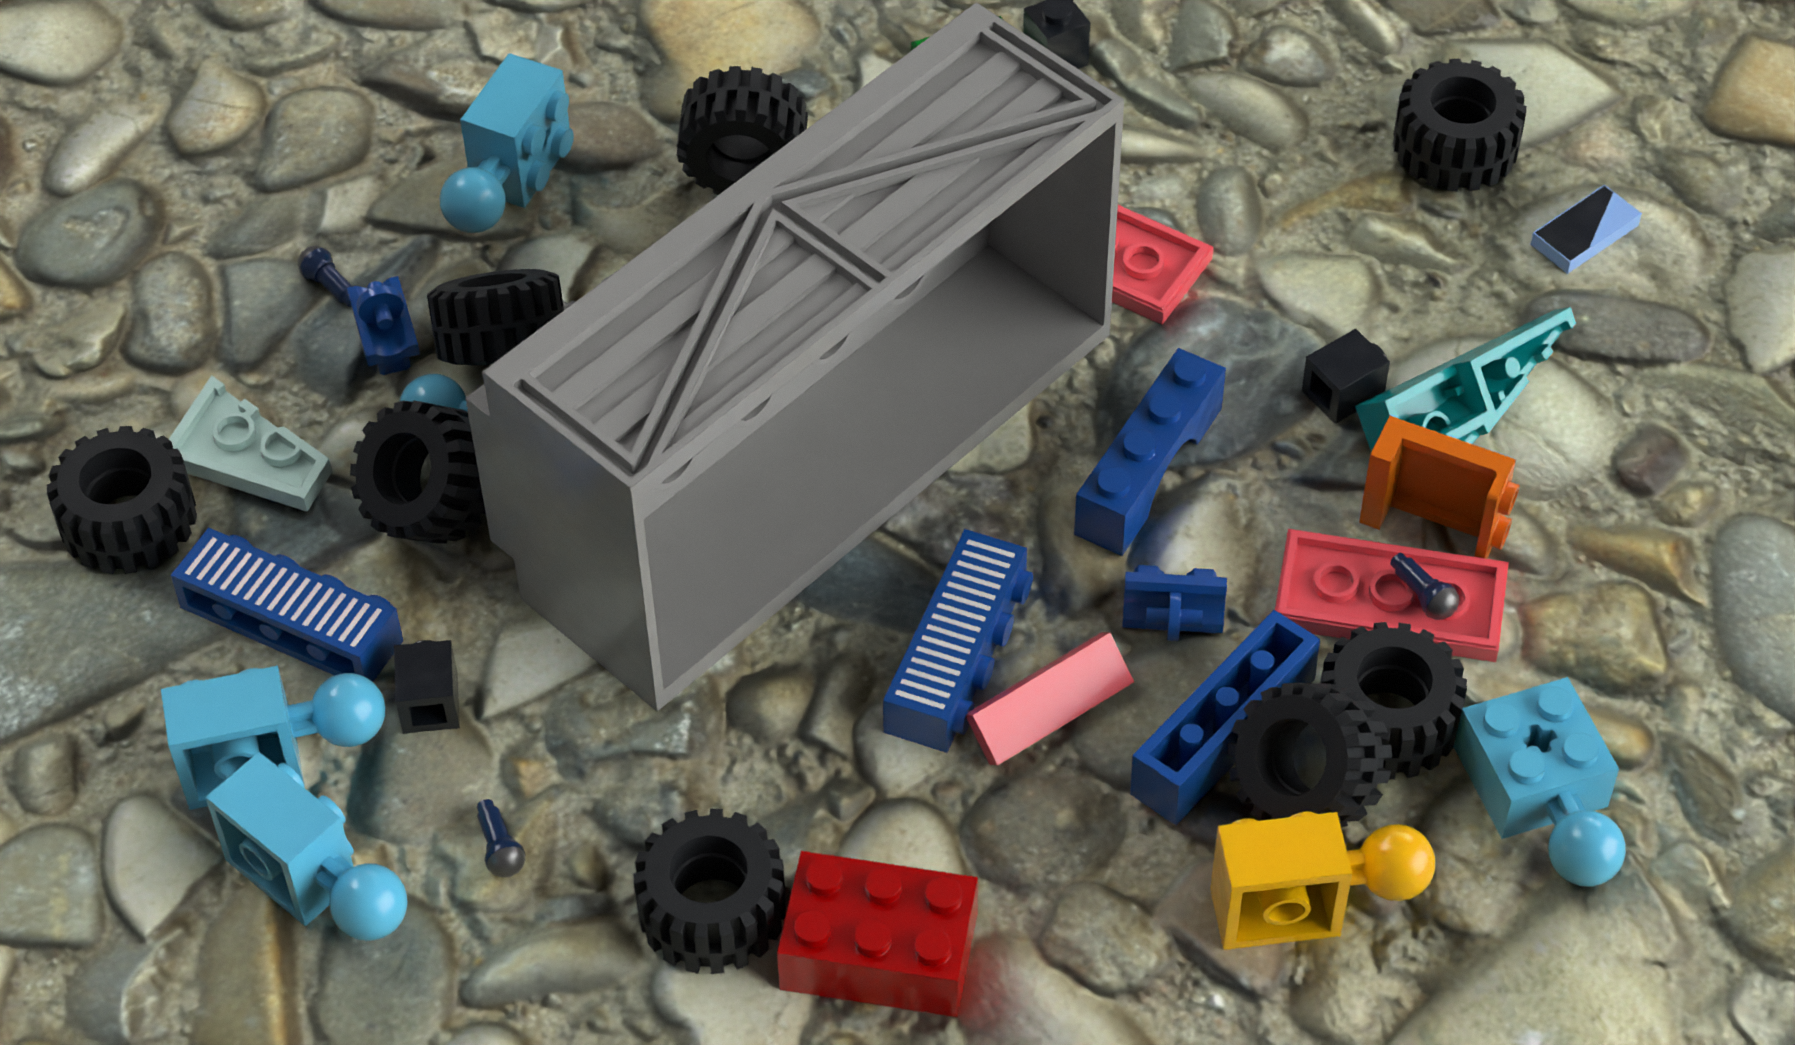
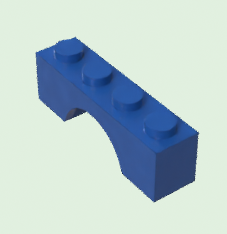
(1125, 480)

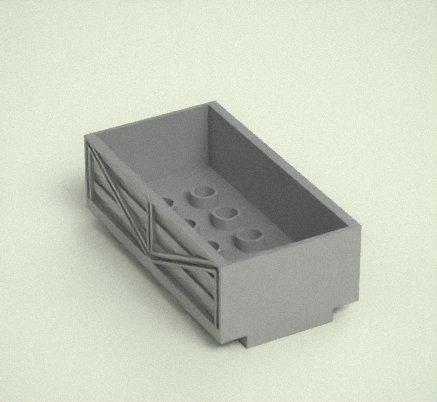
(804, 353)

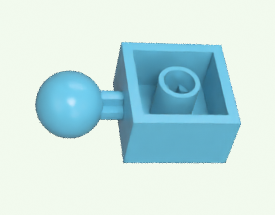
(510, 143)
(230, 718)
(1543, 765)
(299, 851)

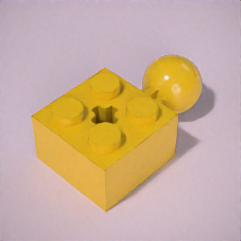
(1295, 876)

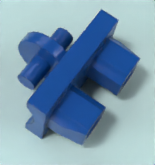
(384, 325)
(1174, 601)

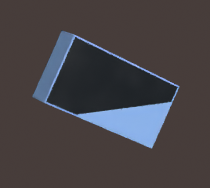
(1585, 229)

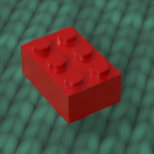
(878, 933)

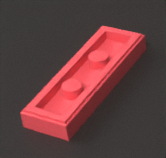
(1049, 698)

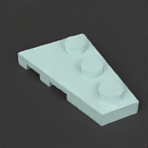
(242, 450)

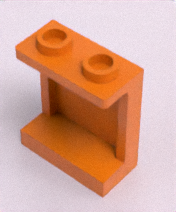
(1440, 482)

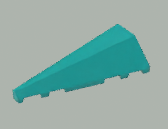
(1472, 390)

